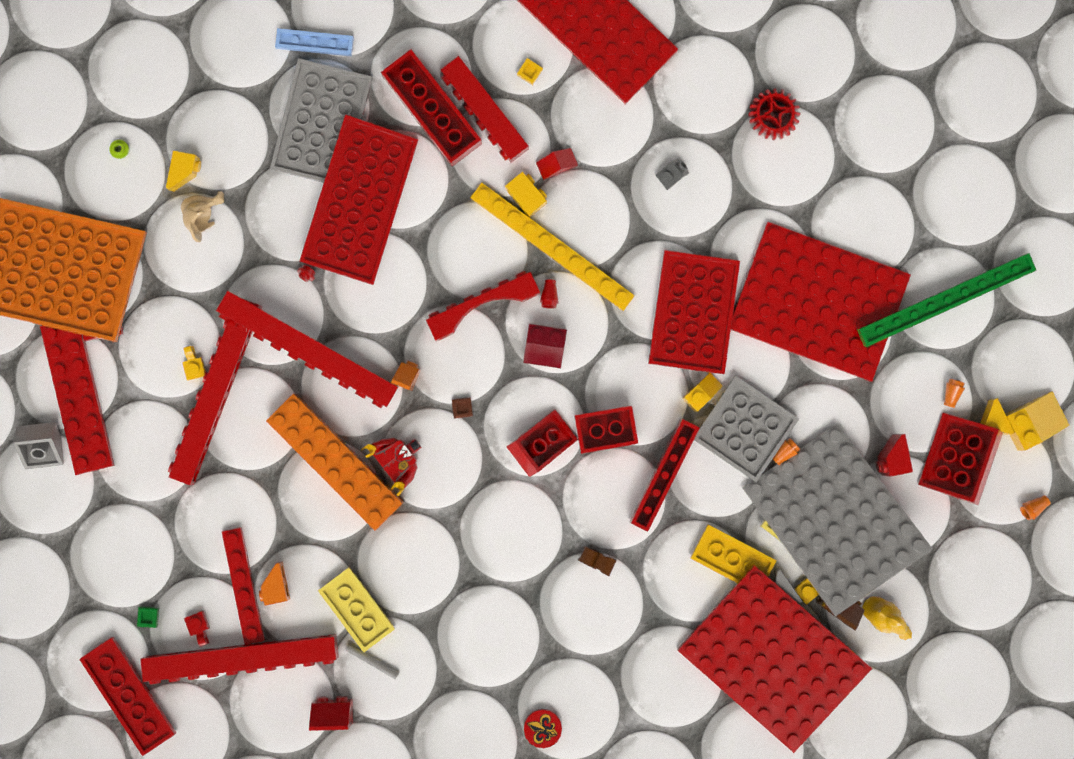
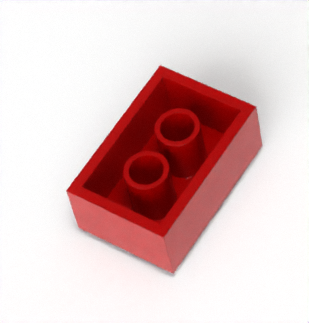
(606, 429)

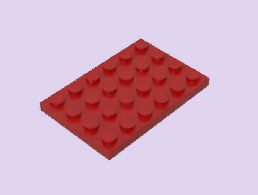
(694, 312)

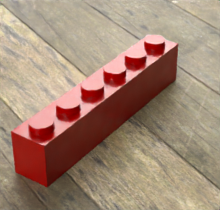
(484, 109)
(664, 475)

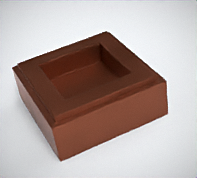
(462, 408)

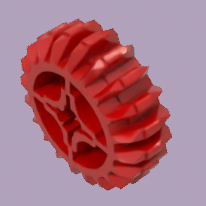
(781, 111)

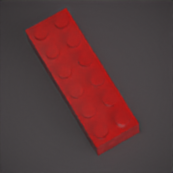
(431, 108)

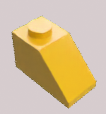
(182, 169)
(702, 392)

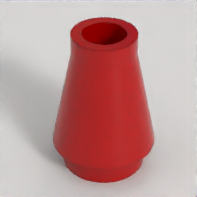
(549, 296)

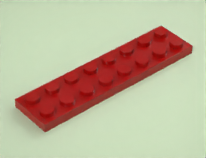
(77, 400)

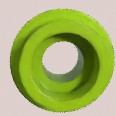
(124, 151)

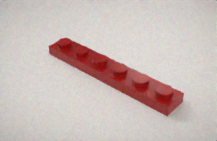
(243, 586)

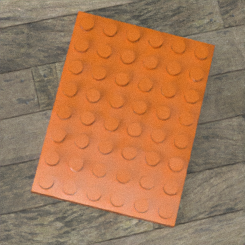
(66, 269)

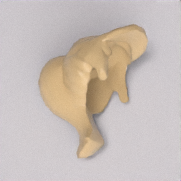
(197, 212)

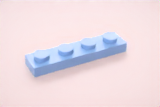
(314, 42)

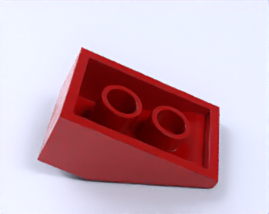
(542, 443)

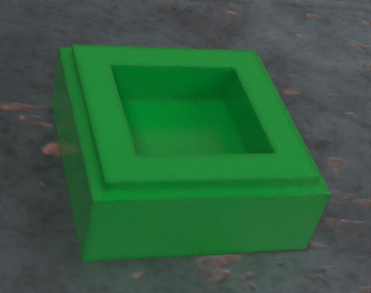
(148, 617)

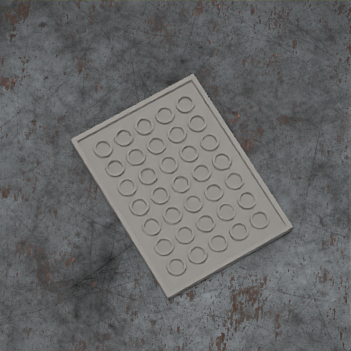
(837, 520)

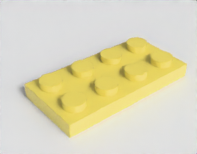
(356, 609)

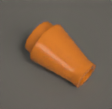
(953, 392)
(786, 451)
(1034, 508)

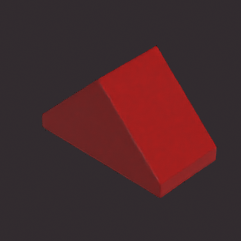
(556, 163)

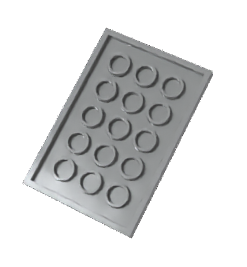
(315, 115)

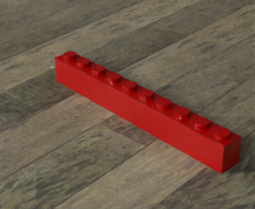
(304, 347)
(210, 403)
(239, 658)

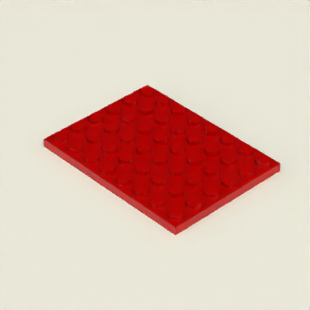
(815, 299)
(774, 658)

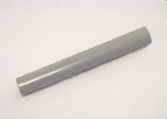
(372, 661)

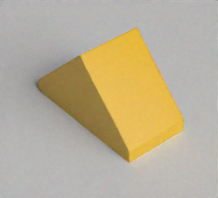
(995, 417)

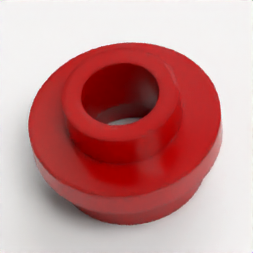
(306, 273)

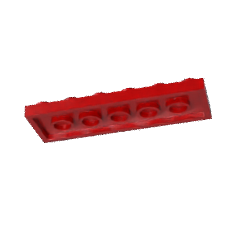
(127, 696)

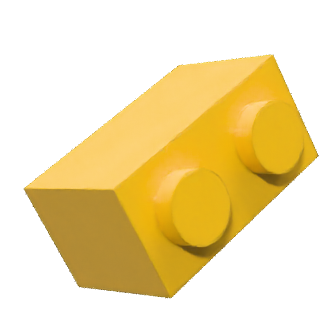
(526, 194)

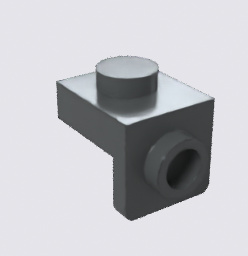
(672, 173)

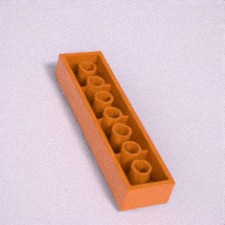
(335, 461)

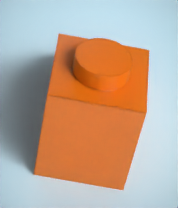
(406, 375)
(275, 586)

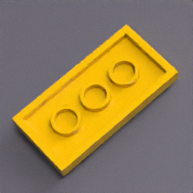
(729, 555)

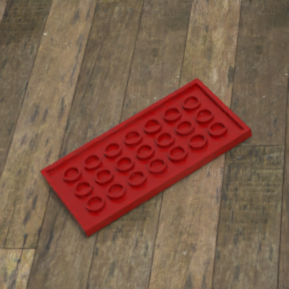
(607, 39)
(358, 200)

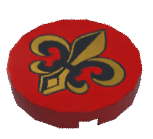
(542, 728)

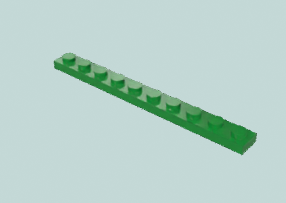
(946, 300)

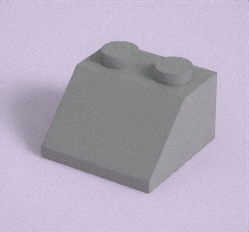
(39, 445)

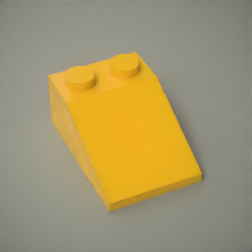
(1036, 421)

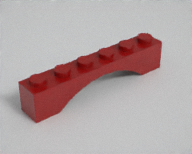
(518, 289)

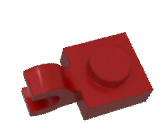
(197, 625)

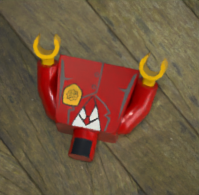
(396, 459)

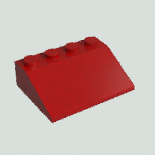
(960, 458)

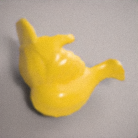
(888, 619)

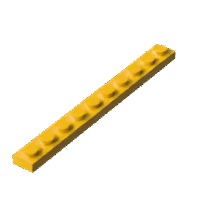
(552, 246)

